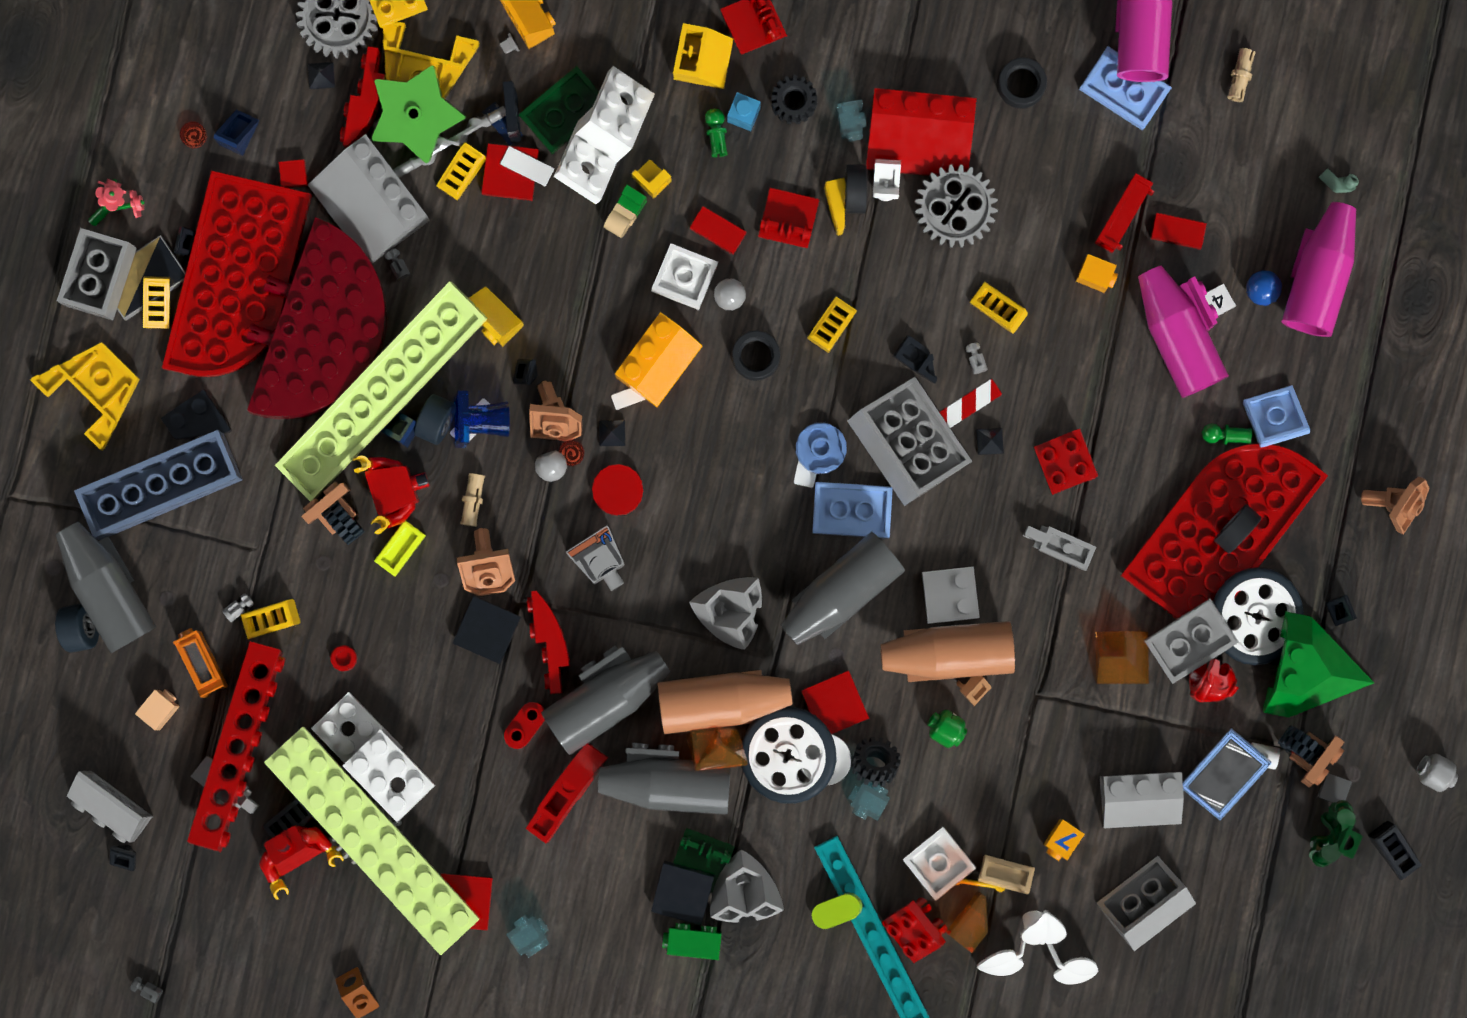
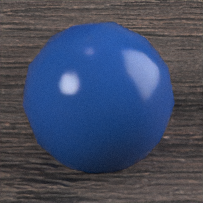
(1264, 287)

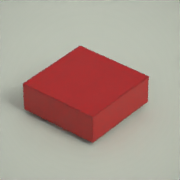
(293, 173)

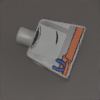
(599, 558)

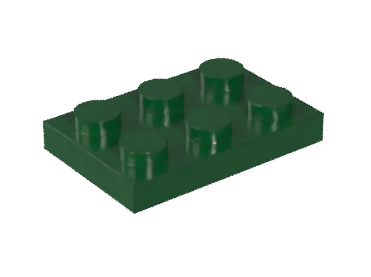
(559, 109)

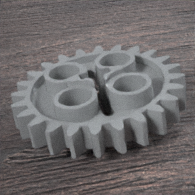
(335, 39)
(974, 220)

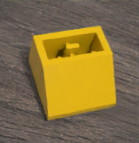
(702, 56)
(501, 321)

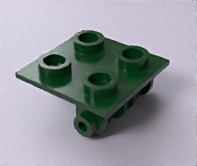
(703, 853)

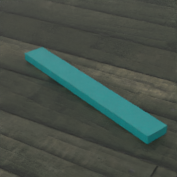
(872, 931)

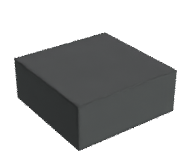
(1334, 788)

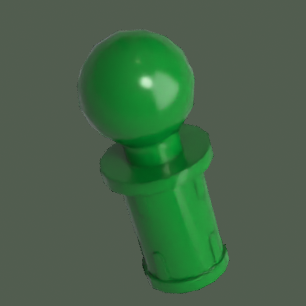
(715, 119)
(1213, 433)

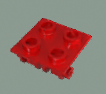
(753, 24)
(788, 218)
(1066, 461)

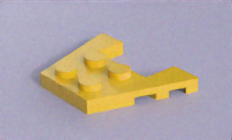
(405, 65)
(101, 380)

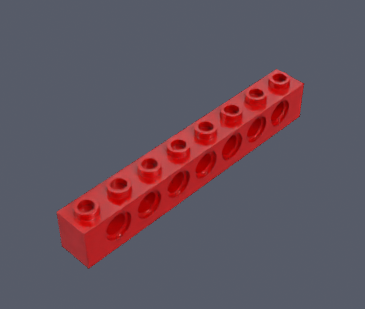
(256, 656)

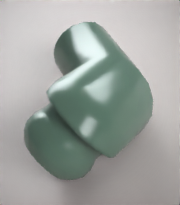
(1339, 184)

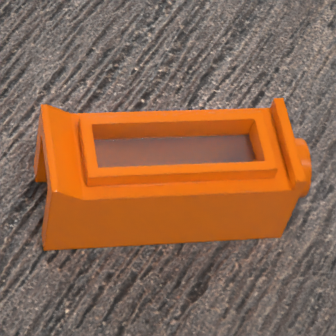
(200, 662)

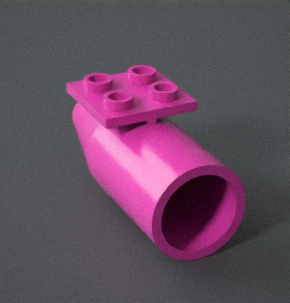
(1143, 39)
(1322, 272)
(1180, 327)

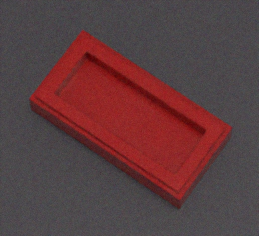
(718, 230)
(1178, 231)

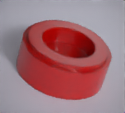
(343, 658)

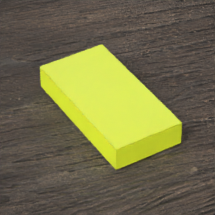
(399, 548)

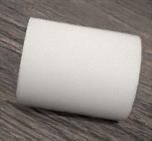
(1270, 752)

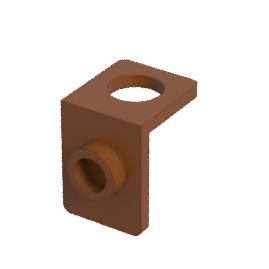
(356, 996)

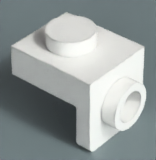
(886, 179)

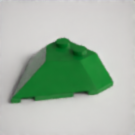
(1310, 669)

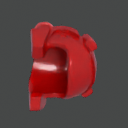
(1212, 683)

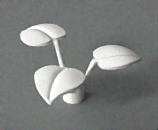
(1040, 929)

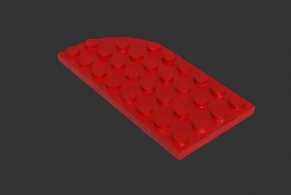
(240, 240)
(1182, 561)

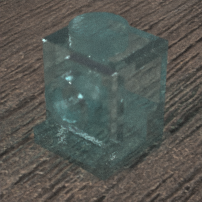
(851, 120)

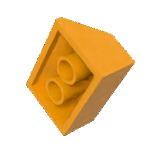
(530, 20)
(658, 360)

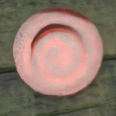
(193, 134)
(572, 452)

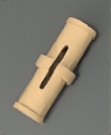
(1241, 75)
(472, 500)

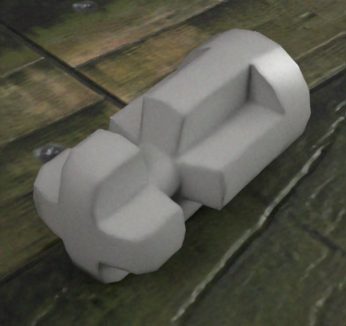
(976, 360)
(235, 609)

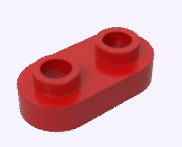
(524, 725)

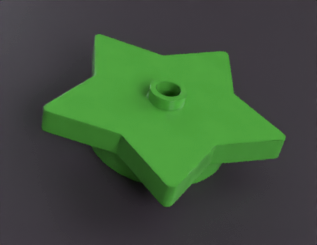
(433, 118)

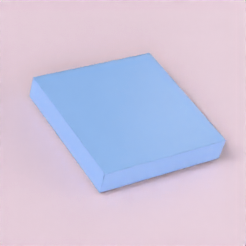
(1276, 416)

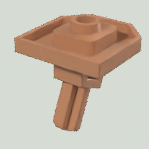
(552, 419)
(1402, 503)
(487, 570)

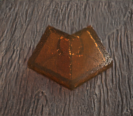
(1122, 657)
(716, 748)
(971, 923)

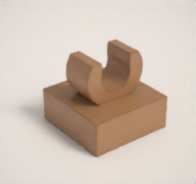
(974, 689)

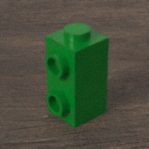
(692, 942)

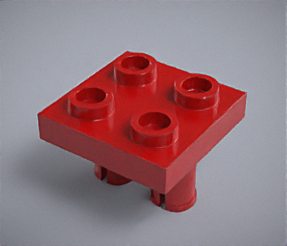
(914, 930)

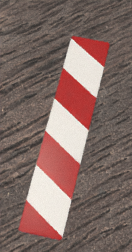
(970, 403)

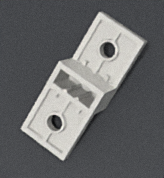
(604, 135)
(373, 757)

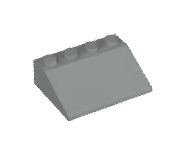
(368, 199)
(909, 440)

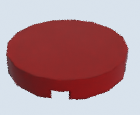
(617, 490)

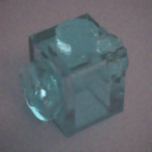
(868, 800)
(529, 935)

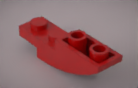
(363, 109)
(548, 630)
(566, 792)

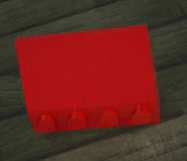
(921, 131)

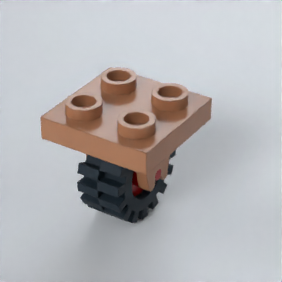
(335, 513)
(1311, 753)

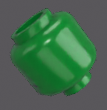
(947, 728)

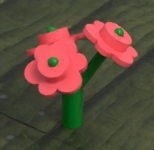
(111, 200)

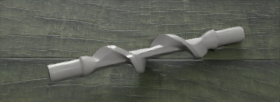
(458, 140)

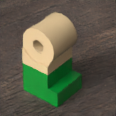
(625, 211)

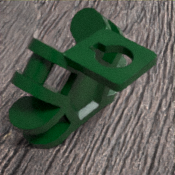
(1340, 823)

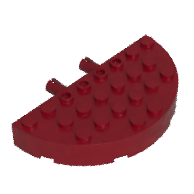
(326, 329)

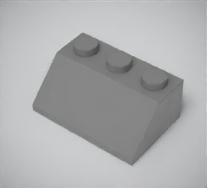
(1141, 799)
(108, 806)
(1146, 903)

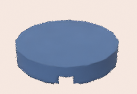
(823, 455)

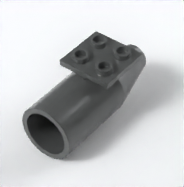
(103, 587)
(842, 590)
(608, 696)
(665, 782)

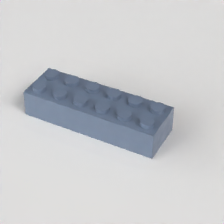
(158, 485)

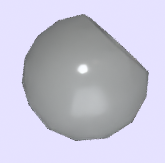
(729, 294)
(551, 466)

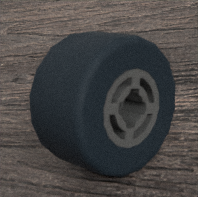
(435, 419)
(75, 629)

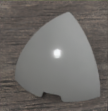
(730, 610)
(744, 891)

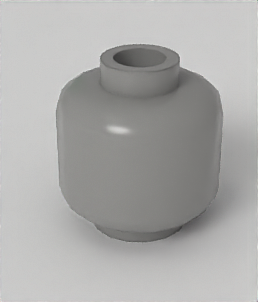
(1437, 772)

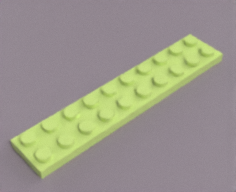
(381, 391)
(372, 840)

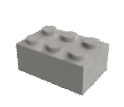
(96, 274)

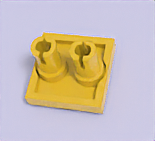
(395, 10)

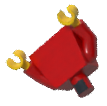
(391, 489)
(291, 850)

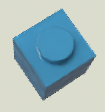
(743, 111)

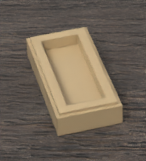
(1006, 874)

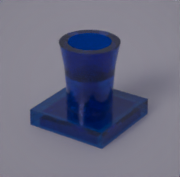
(479, 419)

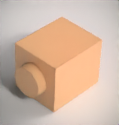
(158, 709)

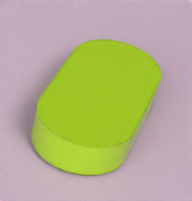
(836, 910)

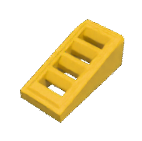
(468, 176)
(836, 200)
(156, 281)
(1015, 322)
(820, 341)
(290, 612)

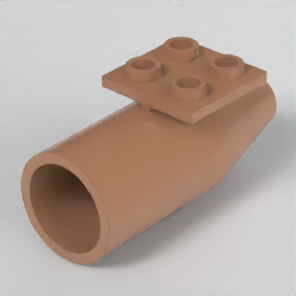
(951, 652)
(720, 700)

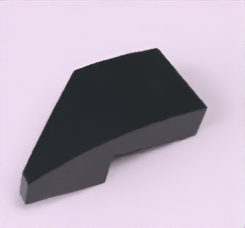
(916, 358)

